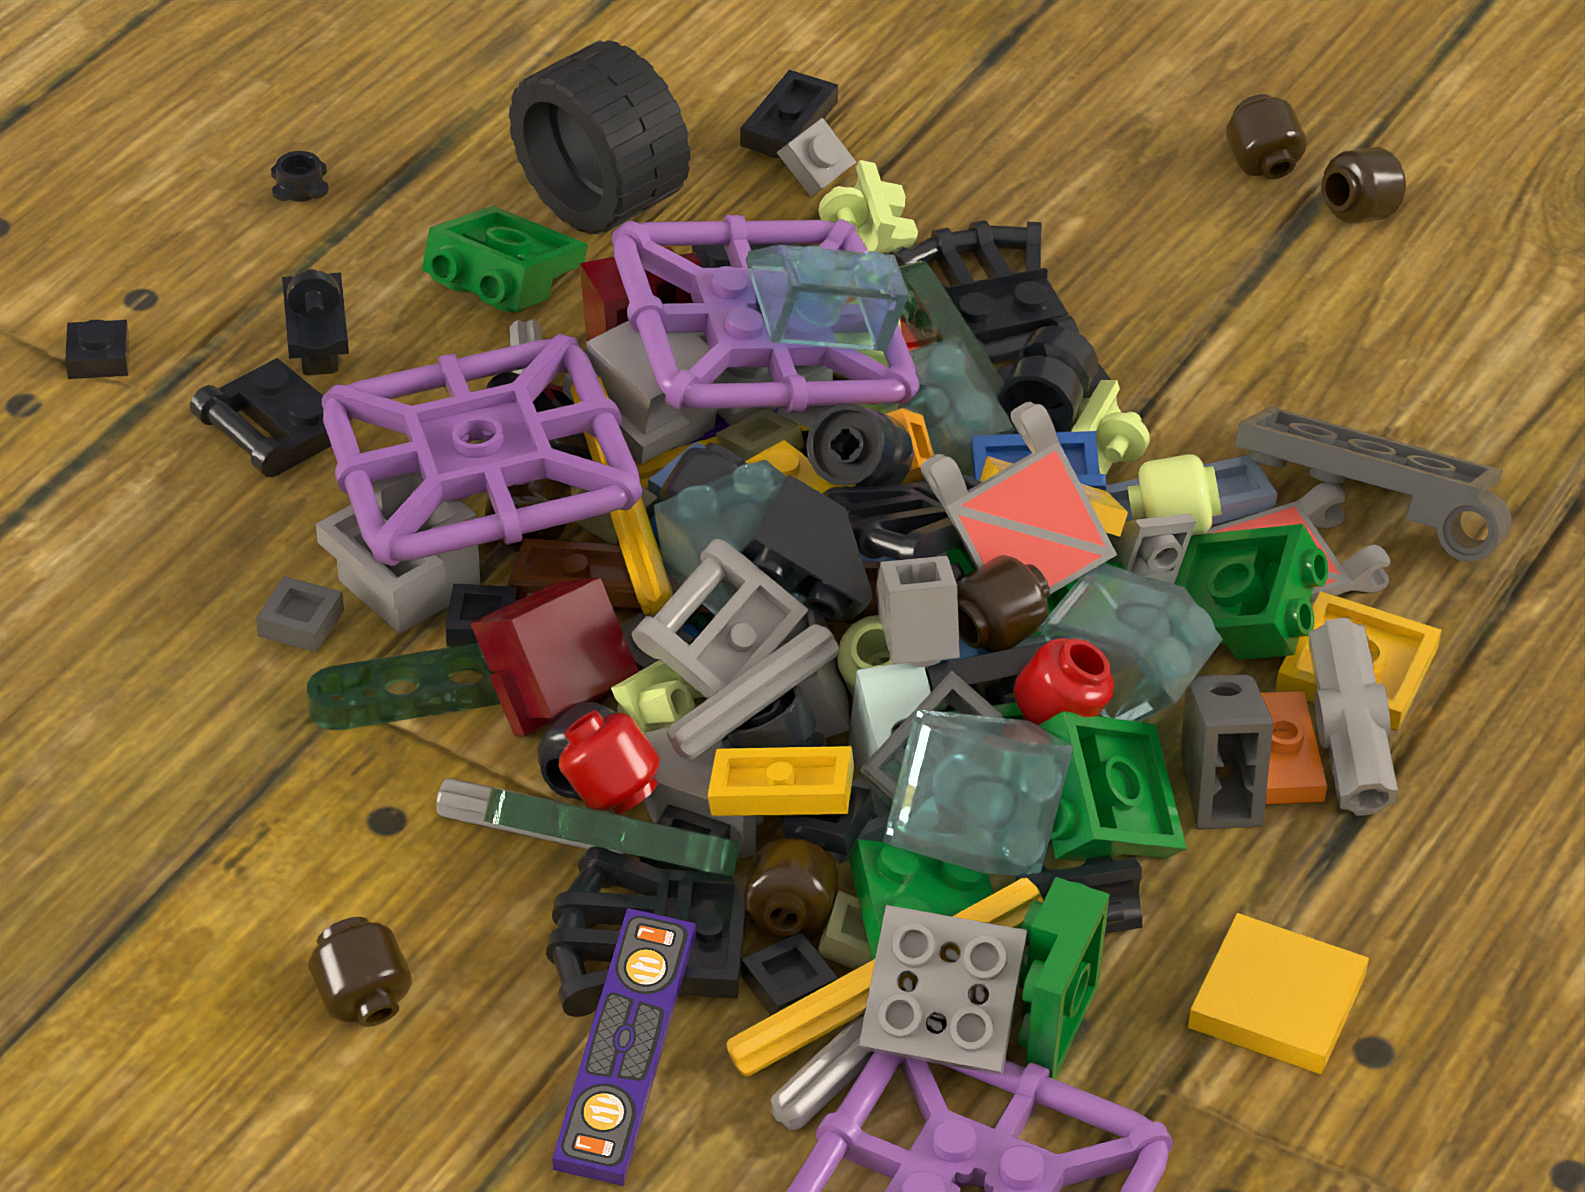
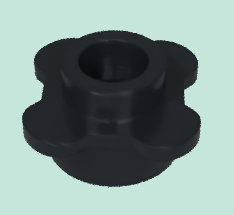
(299, 177)

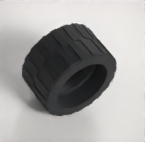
(599, 136)

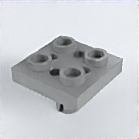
(974, 1034)

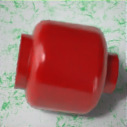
(1066, 678)
(609, 762)

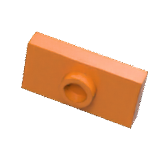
(1295, 760)

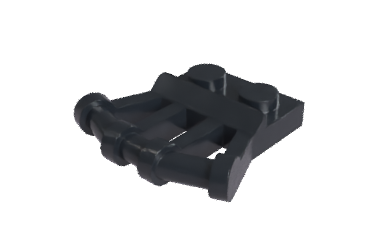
(1005, 301)
(899, 519)
(698, 897)

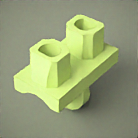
(873, 209)
(1117, 433)
(656, 697)

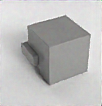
(647, 420)
(412, 588)

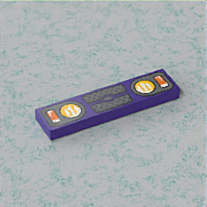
(624, 1047)

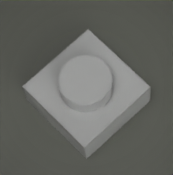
(816, 157)

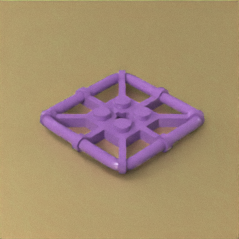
(733, 321)
(511, 452)
(965, 1152)

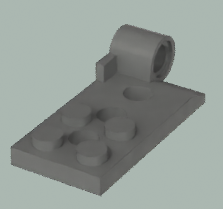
(1438, 483)

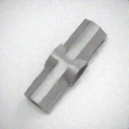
(1352, 717)

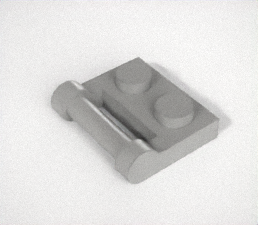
(737, 637)

